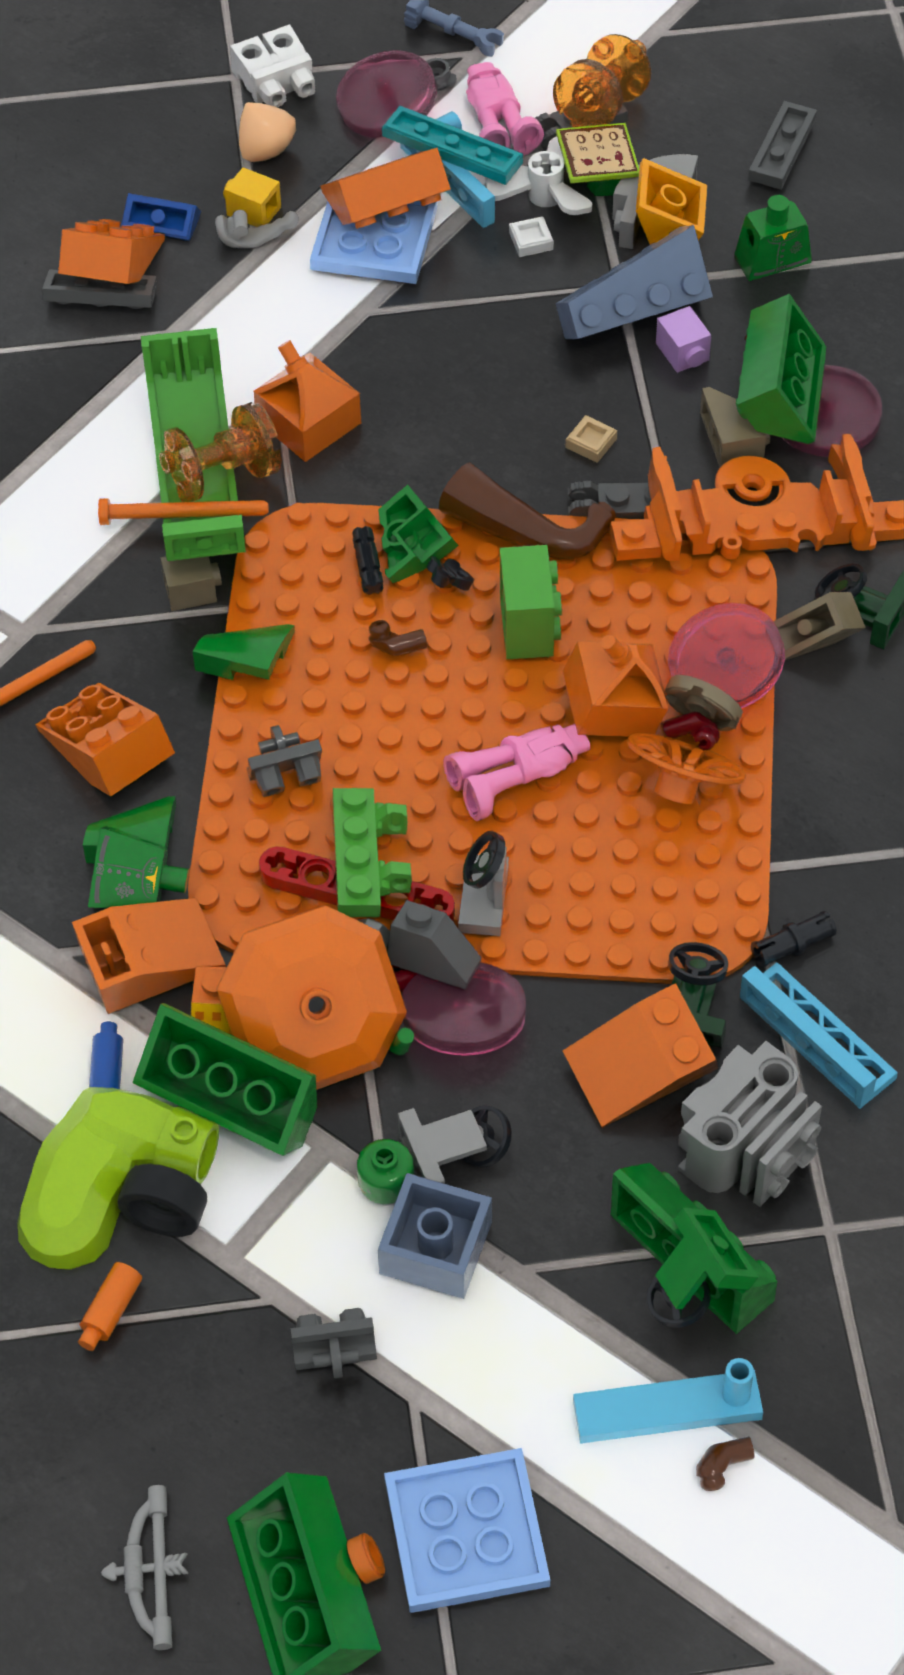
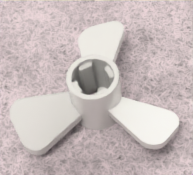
(544, 183)

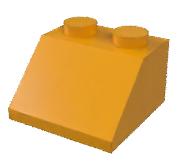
(668, 201)

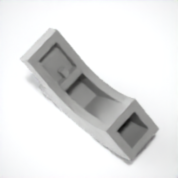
(625, 196)

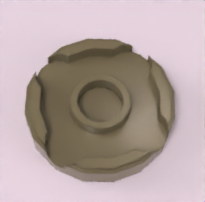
(693, 694)

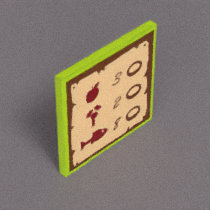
(597, 152)

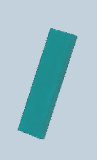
(453, 144)

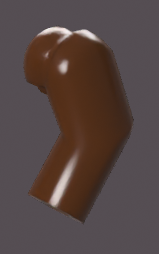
(395, 644)
(718, 1458)

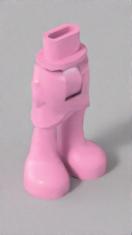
(494, 100)
(534, 756)

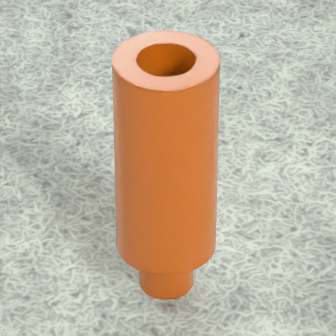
(109, 1305)

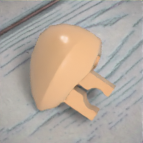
(264, 131)

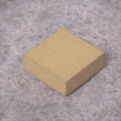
(591, 438)

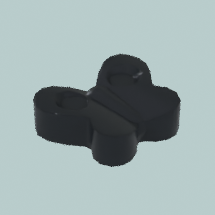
(449, 573)

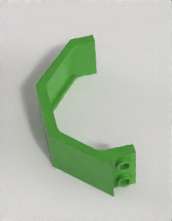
(189, 394)

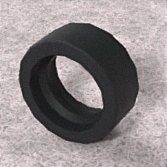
(162, 1200)

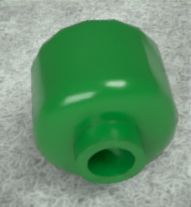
(383, 1169)

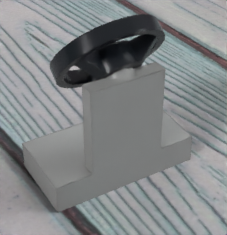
(484, 886)
(451, 1139)

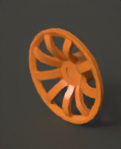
(679, 780)

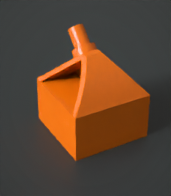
(308, 403)
(615, 688)

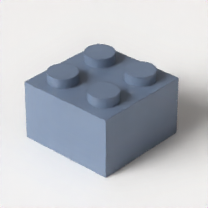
(435, 1235)

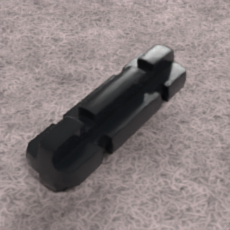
(367, 560)

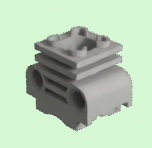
(749, 1125)

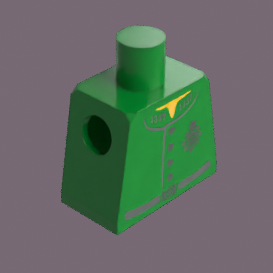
(773, 239)
(132, 871)

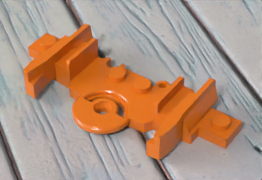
(713, 519)

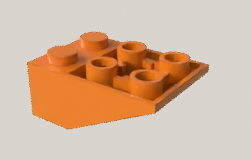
(107, 251)
(107, 737)
(145, 949)

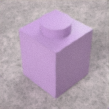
(683, 339)

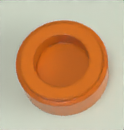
(366, 1558)

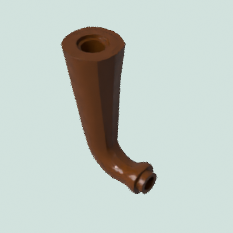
(491, 508)

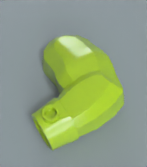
(84, 1163)

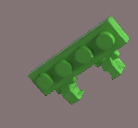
(358, 872)

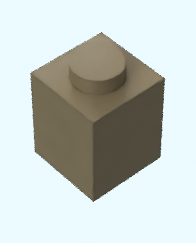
(190, 582)

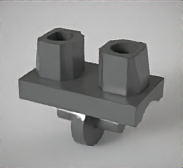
(268, 767)
(333, 1343)

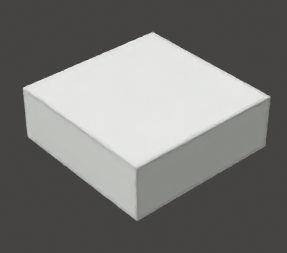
(531, 236)

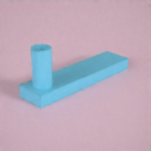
(464, 186)
(670, 1405)

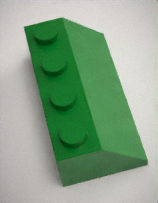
(782, 372)
(227, 1081)
(645, 1207)
(302, 1579)

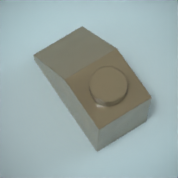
(727, 430)
(819, 624)

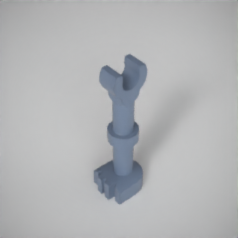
(452, 24)

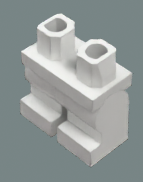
(274, 69)

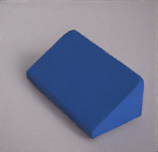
(168, 217)

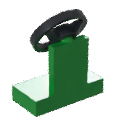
(701, 1253)

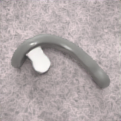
(236, 234)

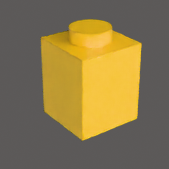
(255, 195)

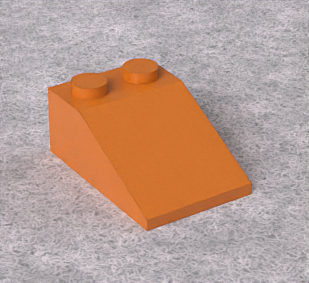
(640, 1056)

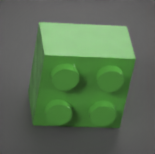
(529, 601)

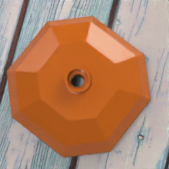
(309, 957)

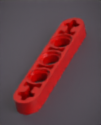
(327, 892)

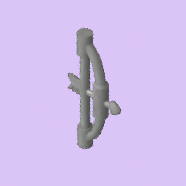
(133, 1569)

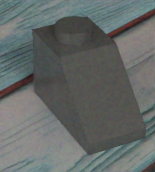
(431, 946)

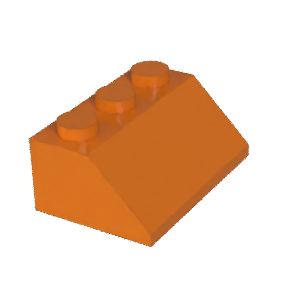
(388, 188)

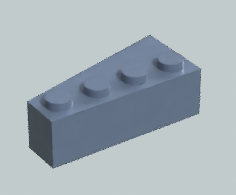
(647, 284)

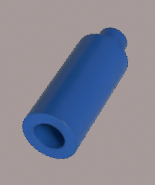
(106, 1057)

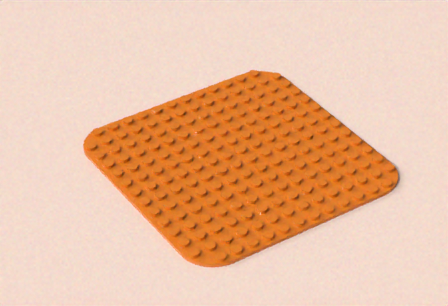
(596, 857)

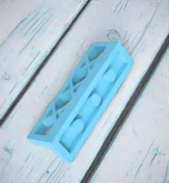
(813, 1039)

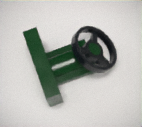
(876, 608)
(699, 986)

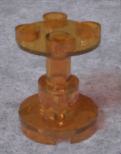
(596, 87)
(243, 444)

